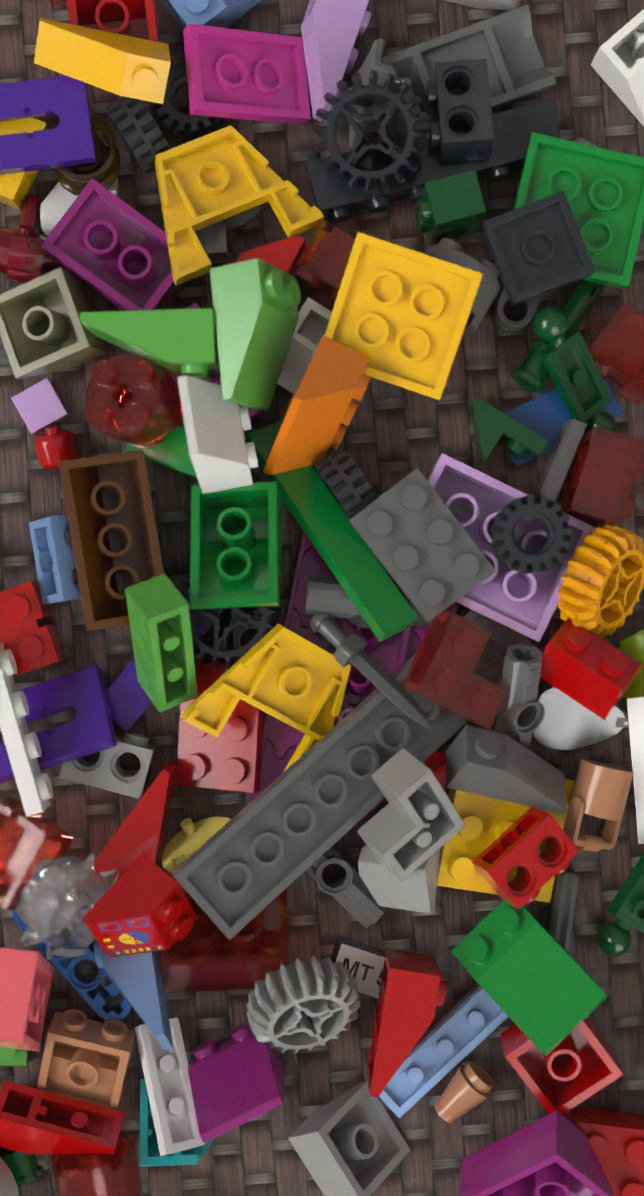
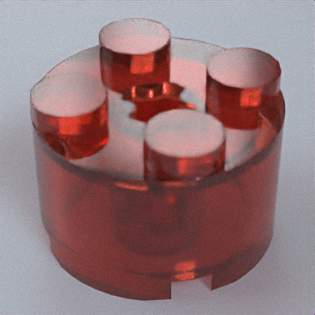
(325, 258)
(133, 400)
(99, 1173)

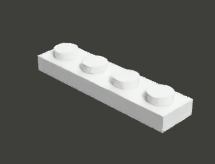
(21, 745)

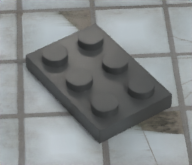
(422, 545)

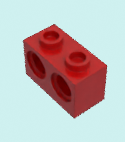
(519, 848)

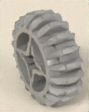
(303, 1004)

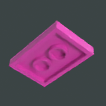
(246, 75)

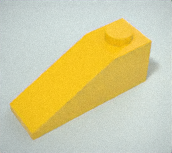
(105, 59)

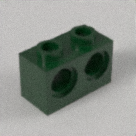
(450, 207)

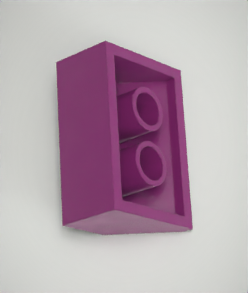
(537, 1160)

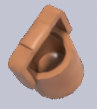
(598, 792)

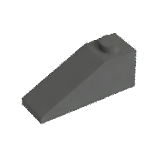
(504, 770)

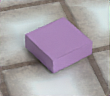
(40, 406)

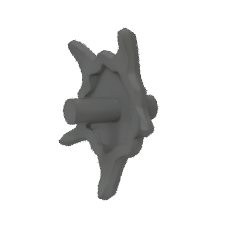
(371, 103)

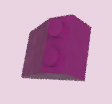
(114, 251)
(234, 1081)

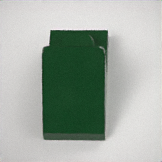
(492, 424)

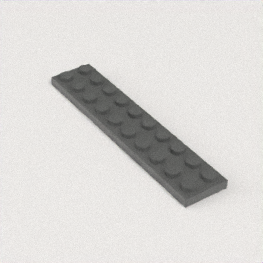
(320, 797)

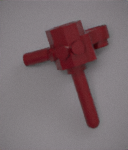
(21, 249)

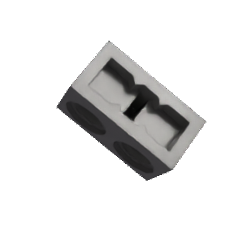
(108, 773)

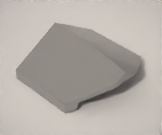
(414, 893)

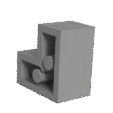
(414, 820)

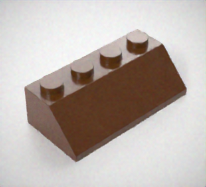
(110, 532)

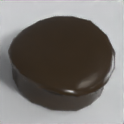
(103, 171)

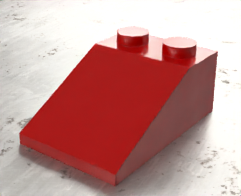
(404, 1010)

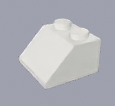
(216, 436)

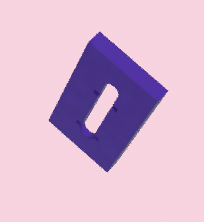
(62, 146)
(84, 735)

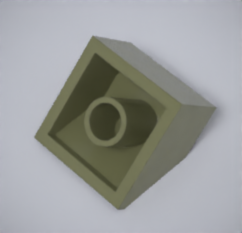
(44, 326)

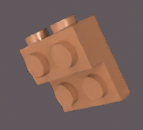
(86, 1058)

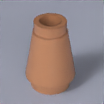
(464, 1092)

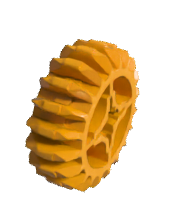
(603, 580)

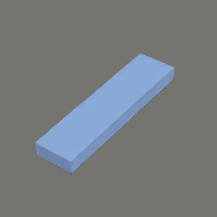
(442, 1049)

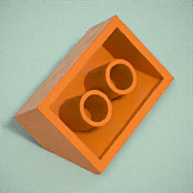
(319, 407)

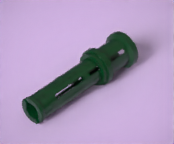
(533, 371)

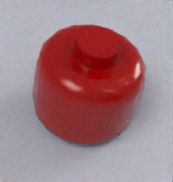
(55, 446)

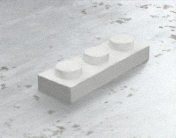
(169, 1090)

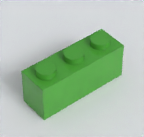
(162, 642)

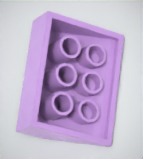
(506, 595)

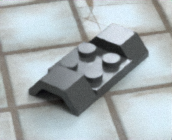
(503, 40)

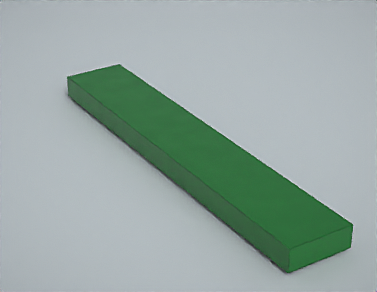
(337, 542)

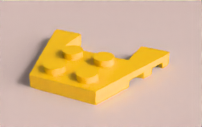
(213, 182)
(282, 678)

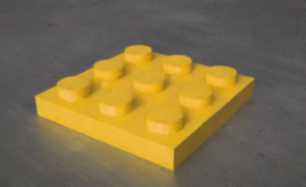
(403, 313)
(484, 822)

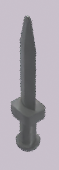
(351, 650)

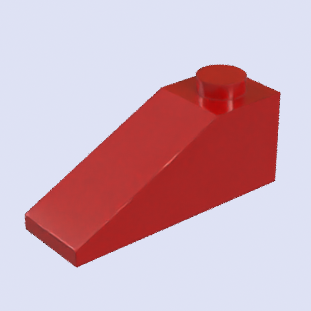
(143, 828)
(55, 1124)

